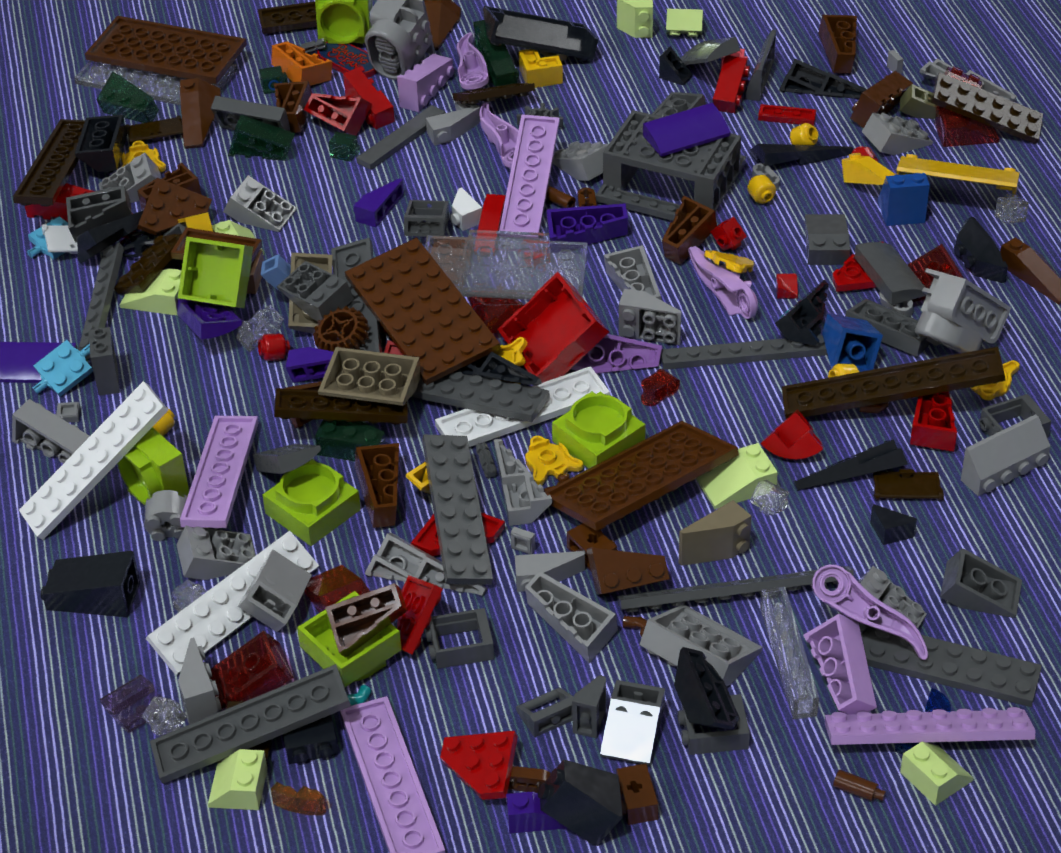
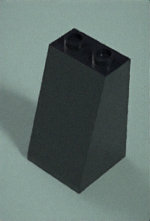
(93, 584)

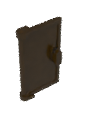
(155, 130)
(907, 485)

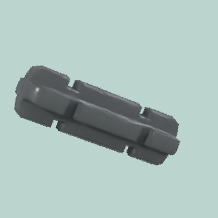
(313, 46)
(486, 460)

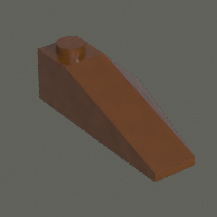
(442, 18)
(196, 110)
(1032, 268)

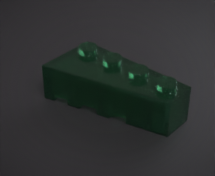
(497, 58)

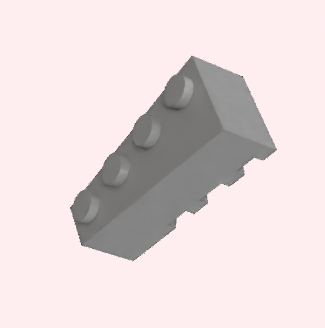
(631, 270)
(45, 431)

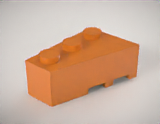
(300, 65)

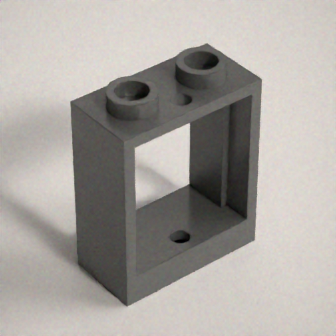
(435, 216)
(104, 361)
(1019, 406)
(458, 623)
(716, 741)

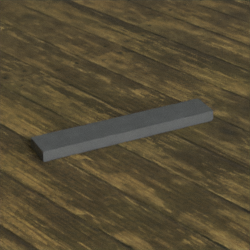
(397, 139)

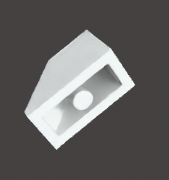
(465, 211)

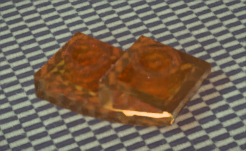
(302, 802)

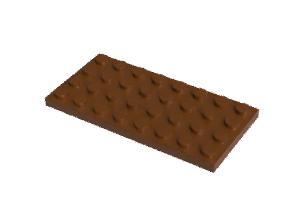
(166, 49)
(422, 310)
(640, 474)

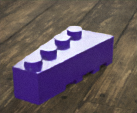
(587, 223)

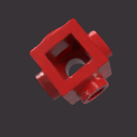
(728, 234)

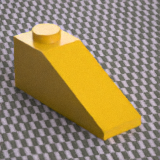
(864, 170)

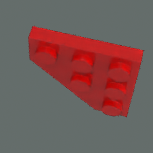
(851, 276)
(428, 539)
(420, 601)
(482, 761)

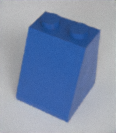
(904, 199)
(851, 341)

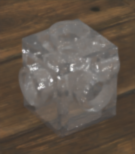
(1011, 209)
(164, 715)

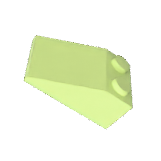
(159, 296)
(738, 477)

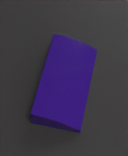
(685, 129)
(207, 319)
(18, 360)

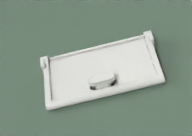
(59, 239)

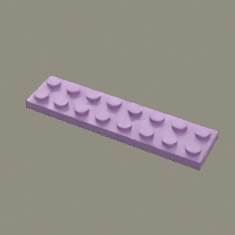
(530, 174)
(219, 472)
(929, 726)
(391, 778)

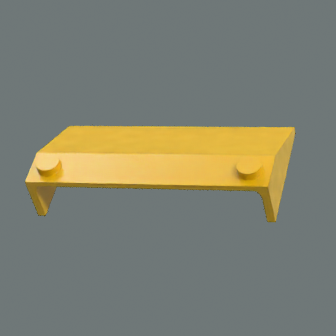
(1003, 179)

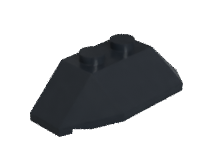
(980, 252)
(703, 692)

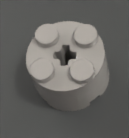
(164, 514)

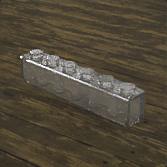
(789, 653)

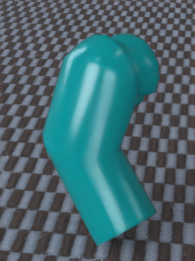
(361, 696)

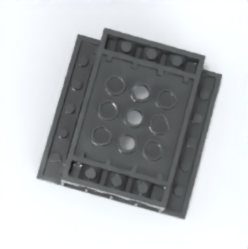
(709, 165)

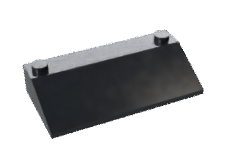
(539, 33)

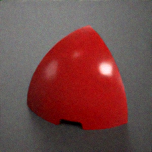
(793, 438)

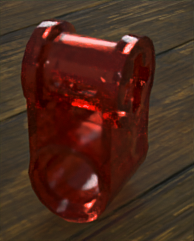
(658, 387)

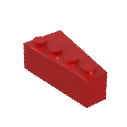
(934, 422)

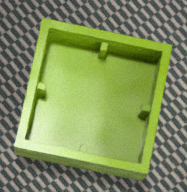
(343, 20)
(215, 272)
(597, 428)
(153, 467)
(311, 501)
(319, 642)

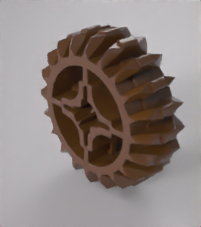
(341, 329)

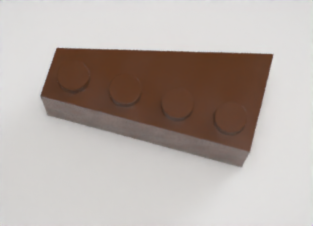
(838, 40)
(880, 97)
(378, 479)

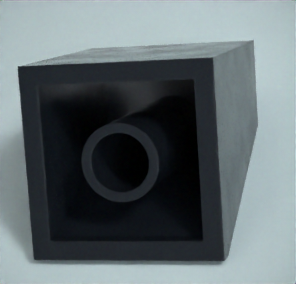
(582, 800)

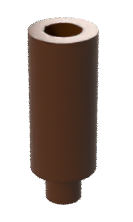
(560, 198)
(858, 786)

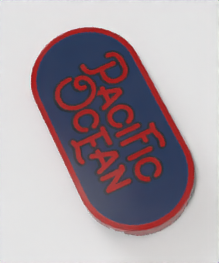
(347, 57)

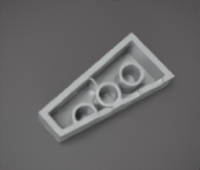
(572, 615)

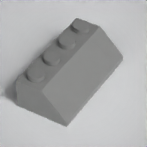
(1005, 456)

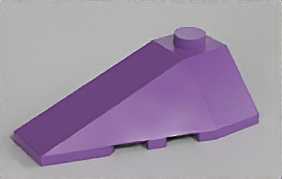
(620, 354)

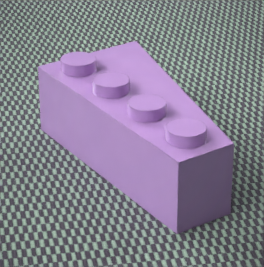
(423, 81)
(843, 662)

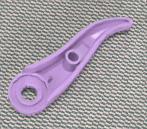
(472, 65)
(499, 133)
(726, 285)
(860, 605)

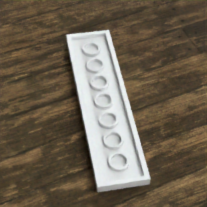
(485, 426)
(93, 460)
(217, 611)

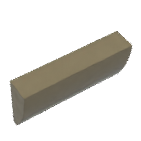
(298, 319)

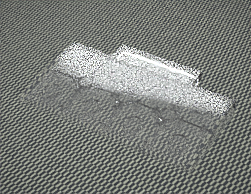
(507, 262)

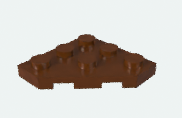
(168, 204)

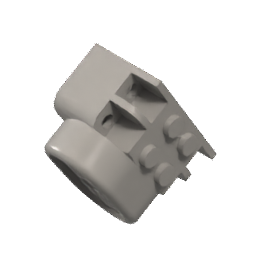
(398, 36)
(959, 314)

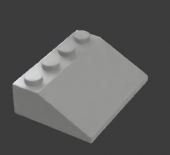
(687, 628)

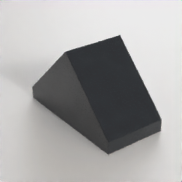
(672, 67)
(892, 525)

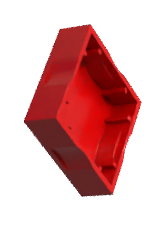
(557, 329)

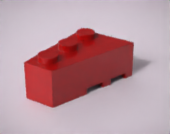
(731, 84)
(358, 85)
(340, 112)

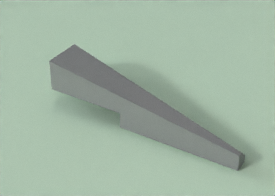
(931, 71)
(522, 495)
(399, 559)

